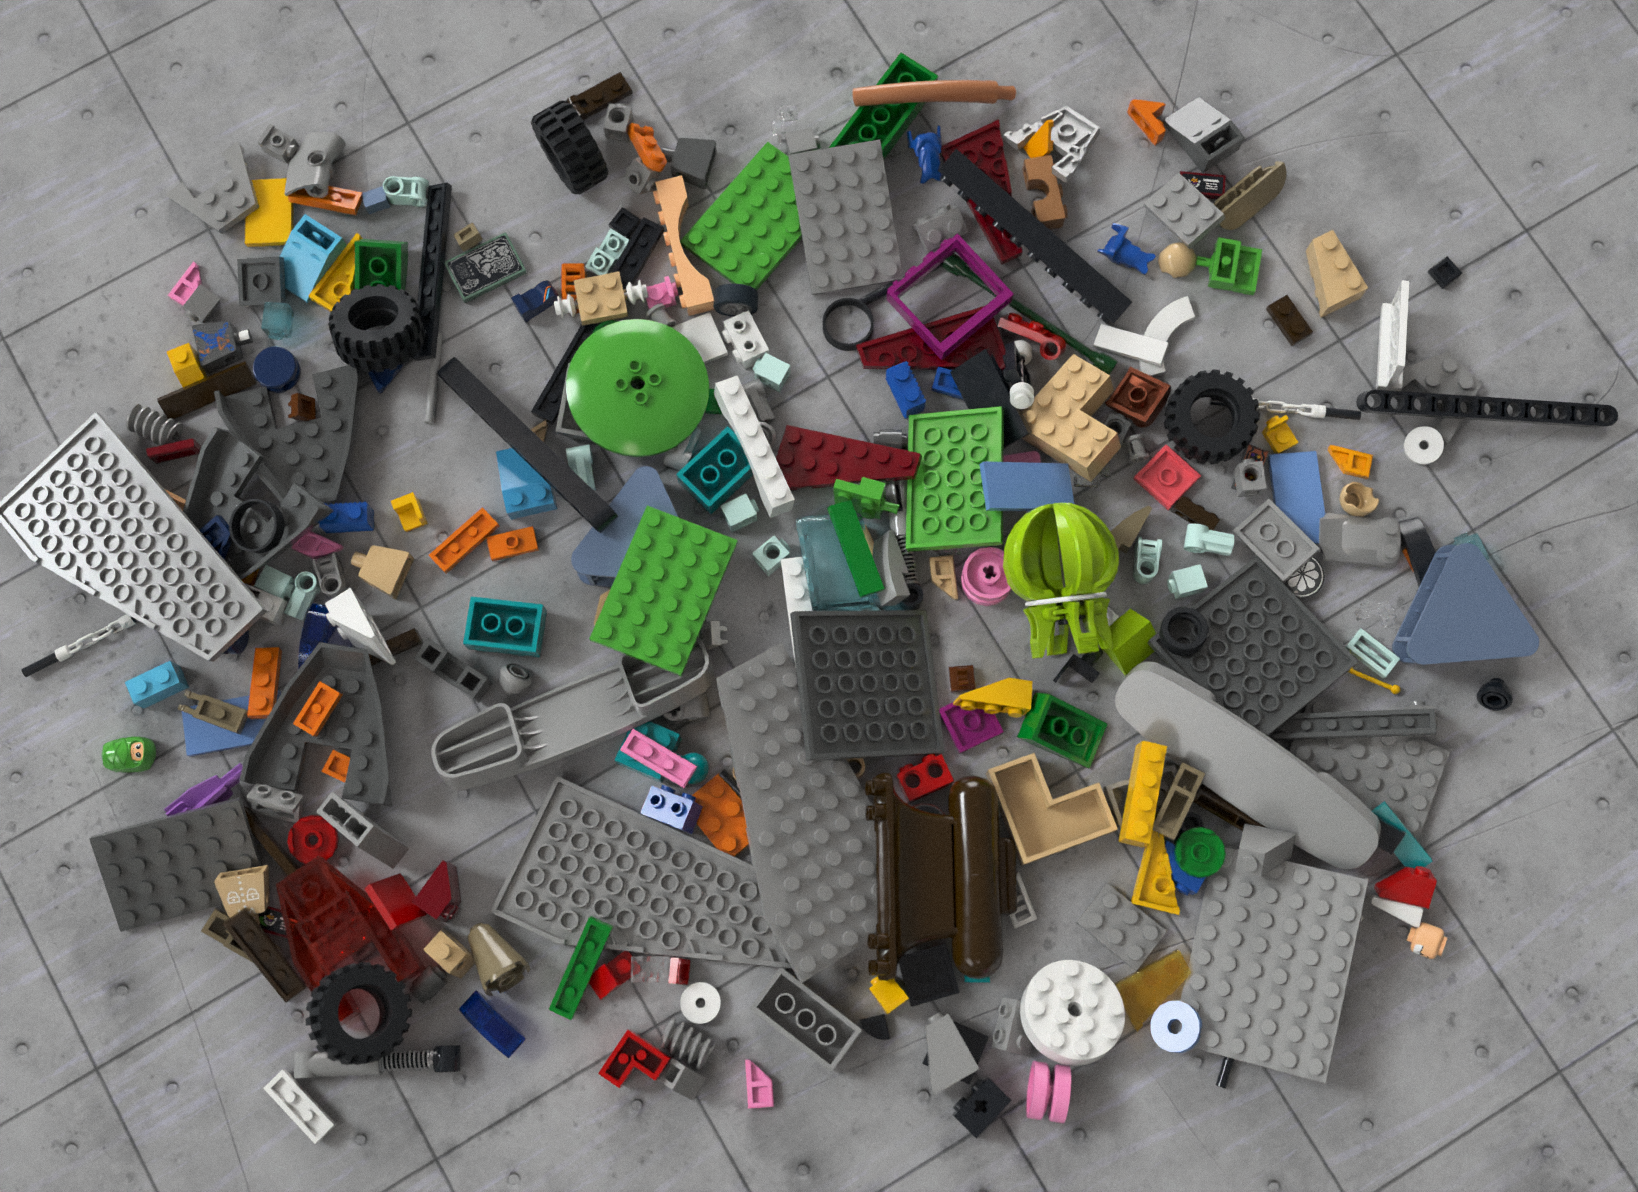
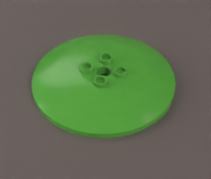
(632, 419)

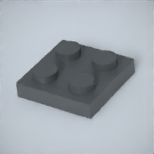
(261, 281)

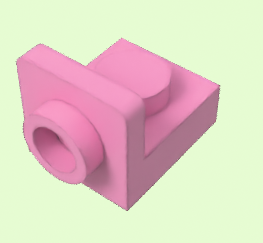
(662, 293)

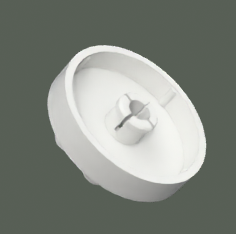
(1054, 1030)

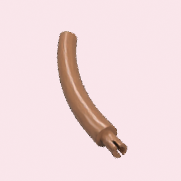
(934, 91)

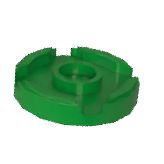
(1199, 852)

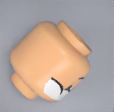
(1427, 940)

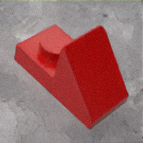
(611, 975)

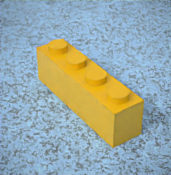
(1142, 794)

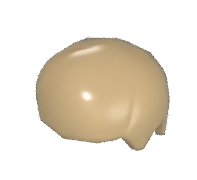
(1177, 260)
(1358, 499)

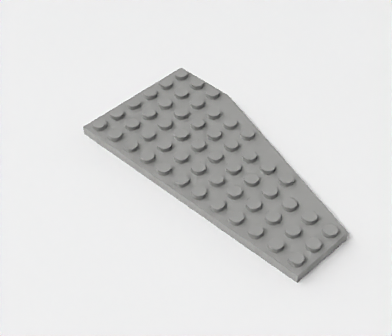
(123, 538)
(801, 820)
(640, 877)

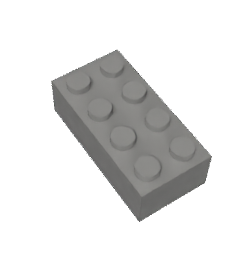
(805, 1019)

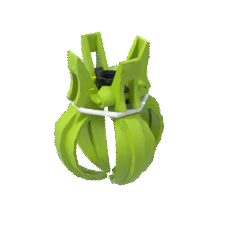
(1035, 575)

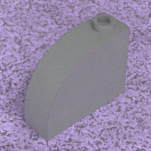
(362, 830)

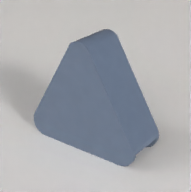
(601, 554)
(1462, 614)

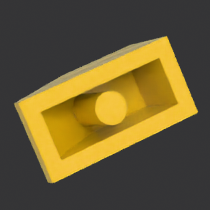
(186, 364)
(887, 994)

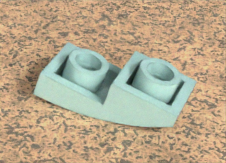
(607, 255)

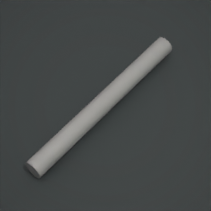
(433, 383)

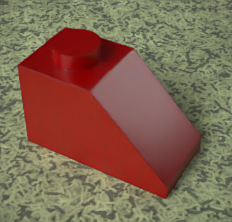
(1408, 886)

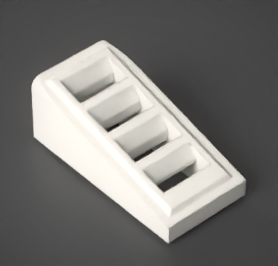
(1408, 913)
(1026, 918)

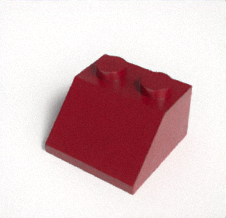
(441, 893)

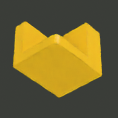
(409, 511)

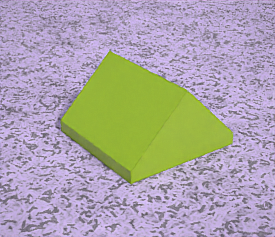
(1130, 640)

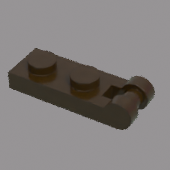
(600, 96)

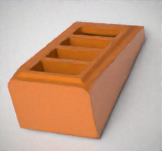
(569, 273)

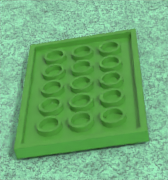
(750, 222)
(948, 496)
(663, 590)

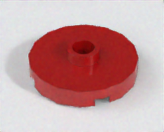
(300, 834)

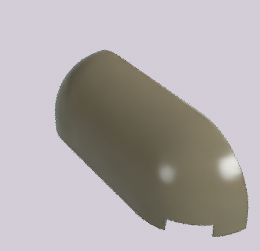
(1251, 194)

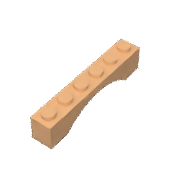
(695, 287)

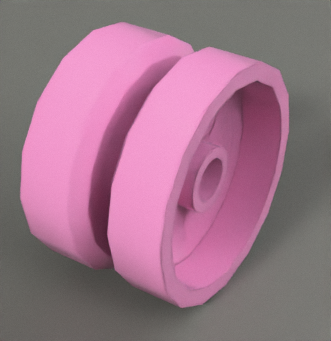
(973, 581)
(1048, 1092)

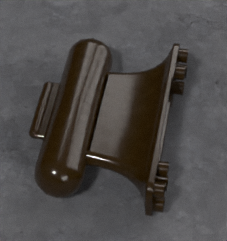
(941, 877)

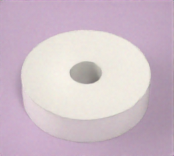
(1423, 434)
(689, 999)

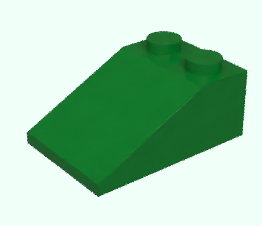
(380, 263)
(1062, 729)

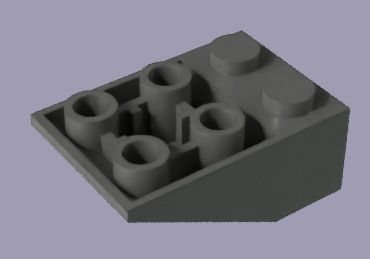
(1204, 133)

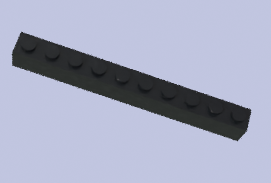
(1035, 236)

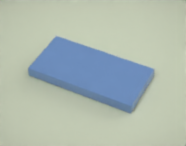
(1025, 485)
(1298, 489)
(208, 738)

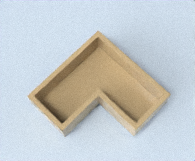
(1063, 418)
(1046, 824)

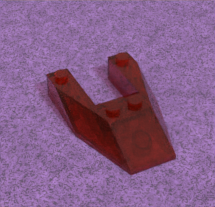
(333, 919)

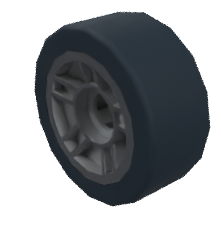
(735, 299)

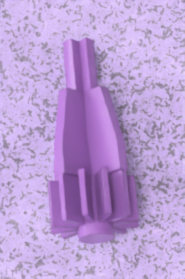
(207, 792)

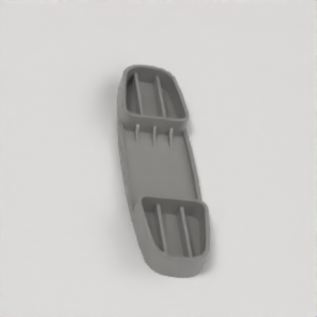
(564, 720)
(1248, 766)

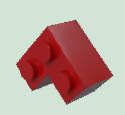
(633, 1053)

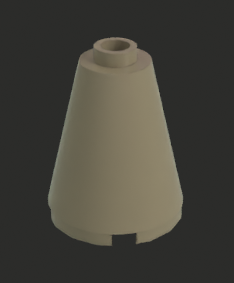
(495, 959)

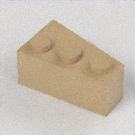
(1333, 273)

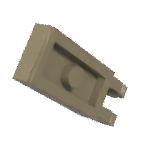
(216, 712)

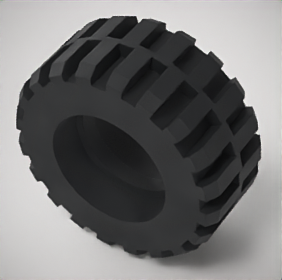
(569, 147)
(381, 347)
(1233, 395)
(392, 1009)

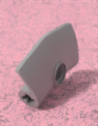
(312, 164)

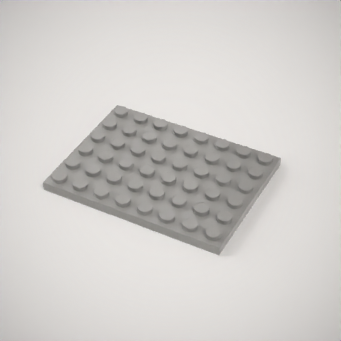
(1274, 964)

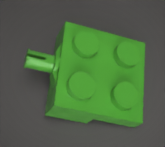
(1232, 266)
(867, 498)

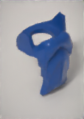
(927, 150)
(1121, 251)

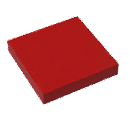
(394, 901)

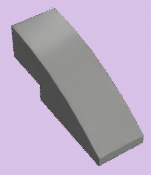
(891, 569)

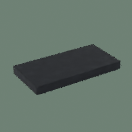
(985, 387)

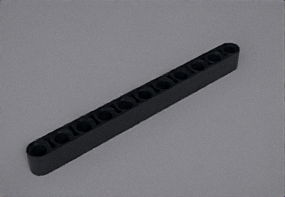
(1498, 408)
(527, 445)

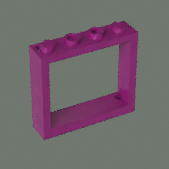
(930, 262)

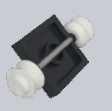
(1015, 358)

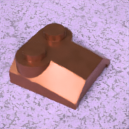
(1139, 397)

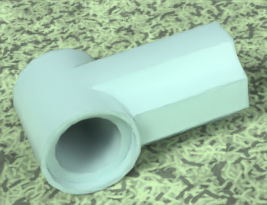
(581, 462)
(1201, 539)
(302, 598)

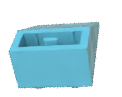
(309, 255)

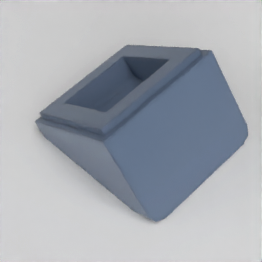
(375, 200)

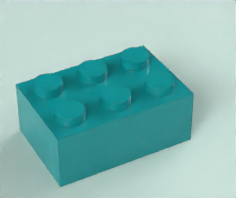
(716, 471)
(505, 627)

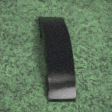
(1417, 545)

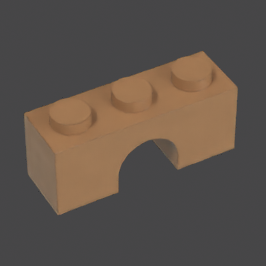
(1038, 175)

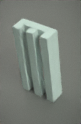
(1367, 661)

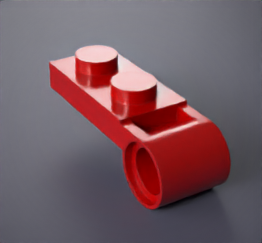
(1035, 332)

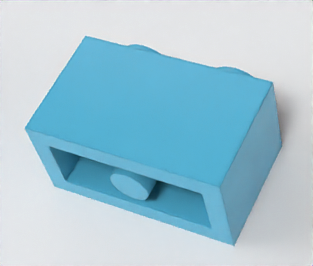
(156, 684)

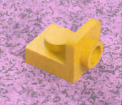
(1279, 434)

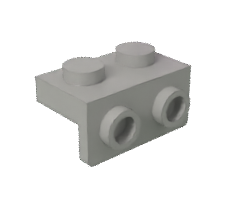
(940, 226)
(276, 803)
(1009, 1032)

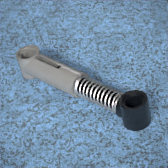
(898, 525)
(316, 1064)

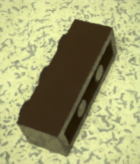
(1195, 513)

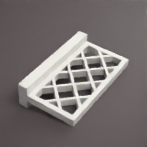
(1393, 341)

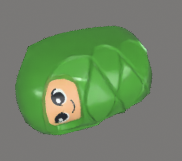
(129, 754)

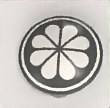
(1307, 580)

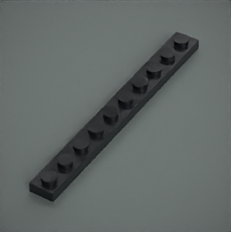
(629, 266)

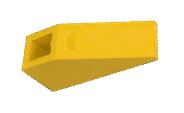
(1004, 696)

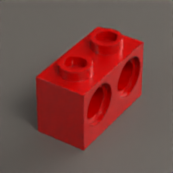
(927, 784)

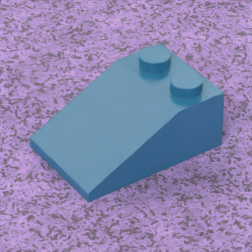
(522, 487)

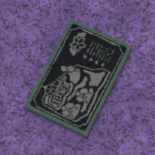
(485, 267)

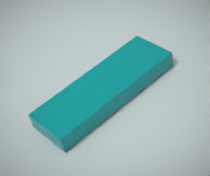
(1409, 849)

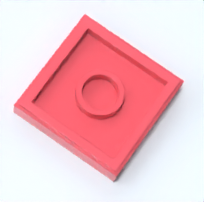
(1167, 477)

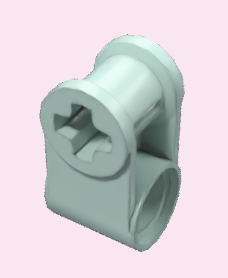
(411, 190)
(1146, 555)

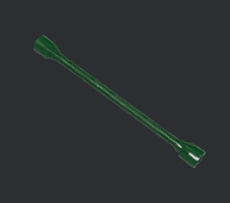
(957, 266)

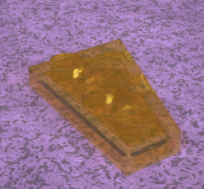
(1151, 985)

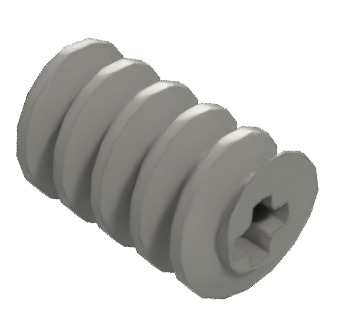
(153, 426)
(687, 1044)

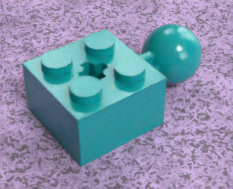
(669, 740)

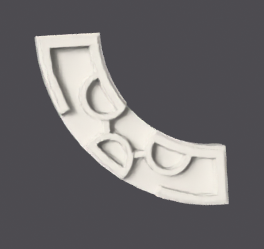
(1163, 326)

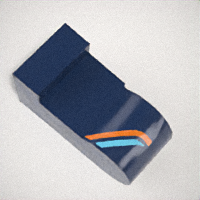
(535, 300)

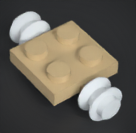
(600, 298)

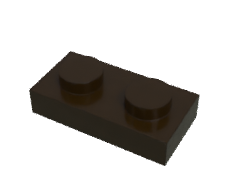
(1289, 320)

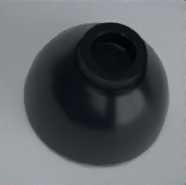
(1495, 695)

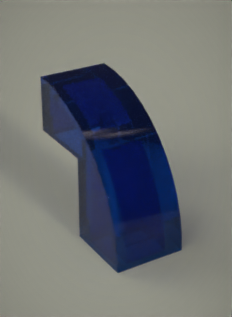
(315, 630)
(492, 1024)

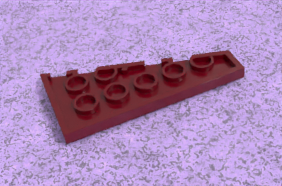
(986, 151)
(910, 347)
(820, 458)

